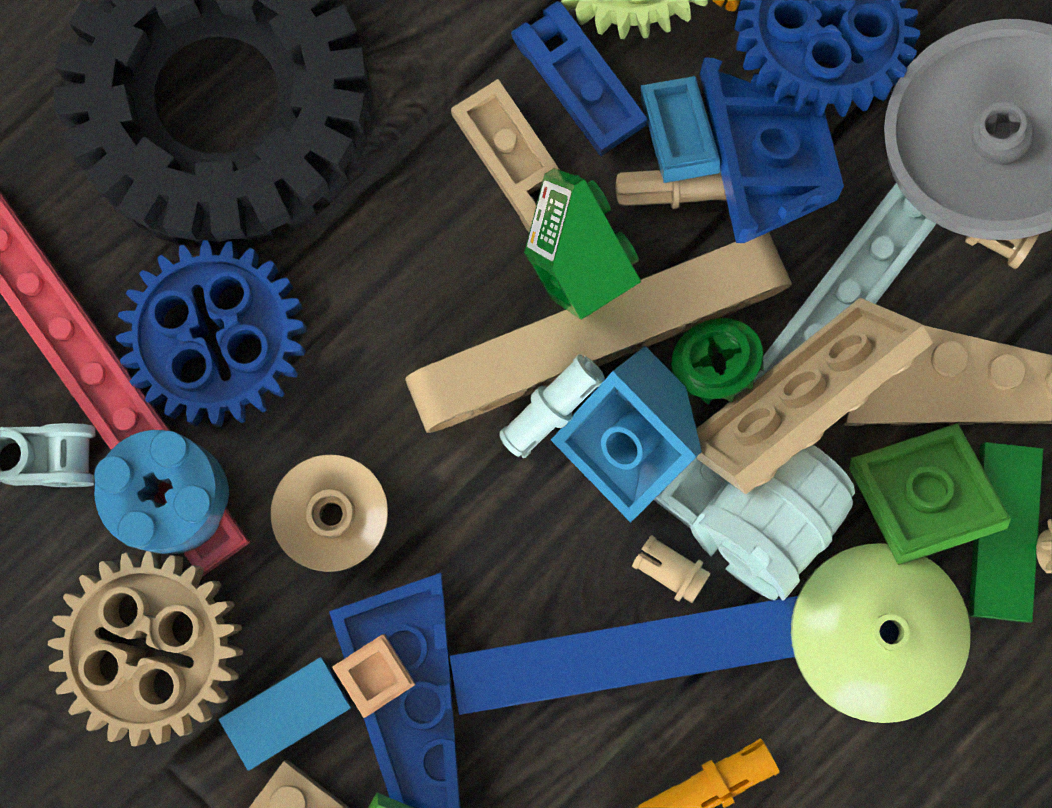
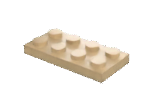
(808, 393)

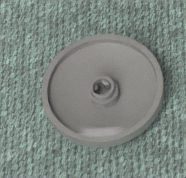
(976, 130)

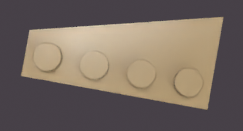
(964, 384)

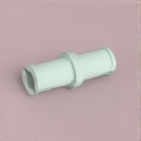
(552, 406)

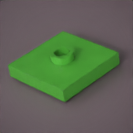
(929, 494)

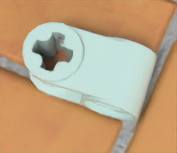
(50, 455)

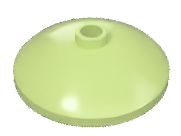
(841, 644)

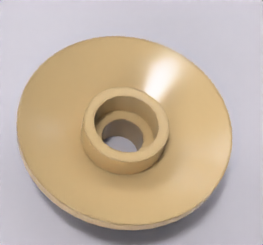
(299, 509)

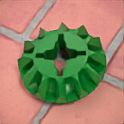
(693, 359)

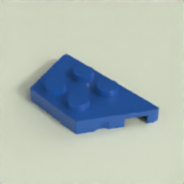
(771, 157)

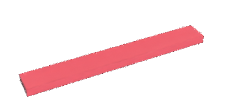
(87, 361)

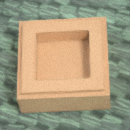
(374, 675)

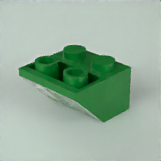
(575, 246)

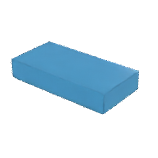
(680, 129)
(285, 713)

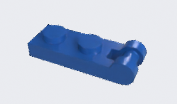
(580, 79)

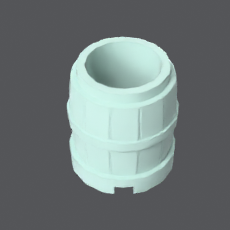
(778, 525)

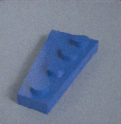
(417, 729)

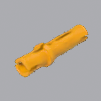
(719, 781)

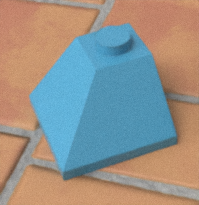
(633, 433)

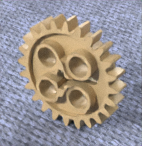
(131, 697)

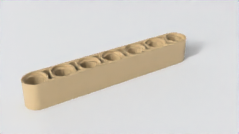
(640, 317)

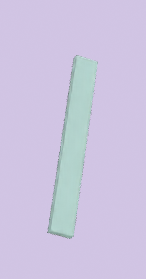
(860, 272)

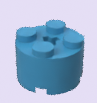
(130, 480)

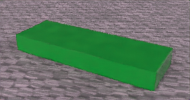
(1006, 560)

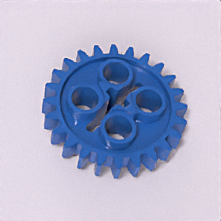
(827, 34)
(164, 351)

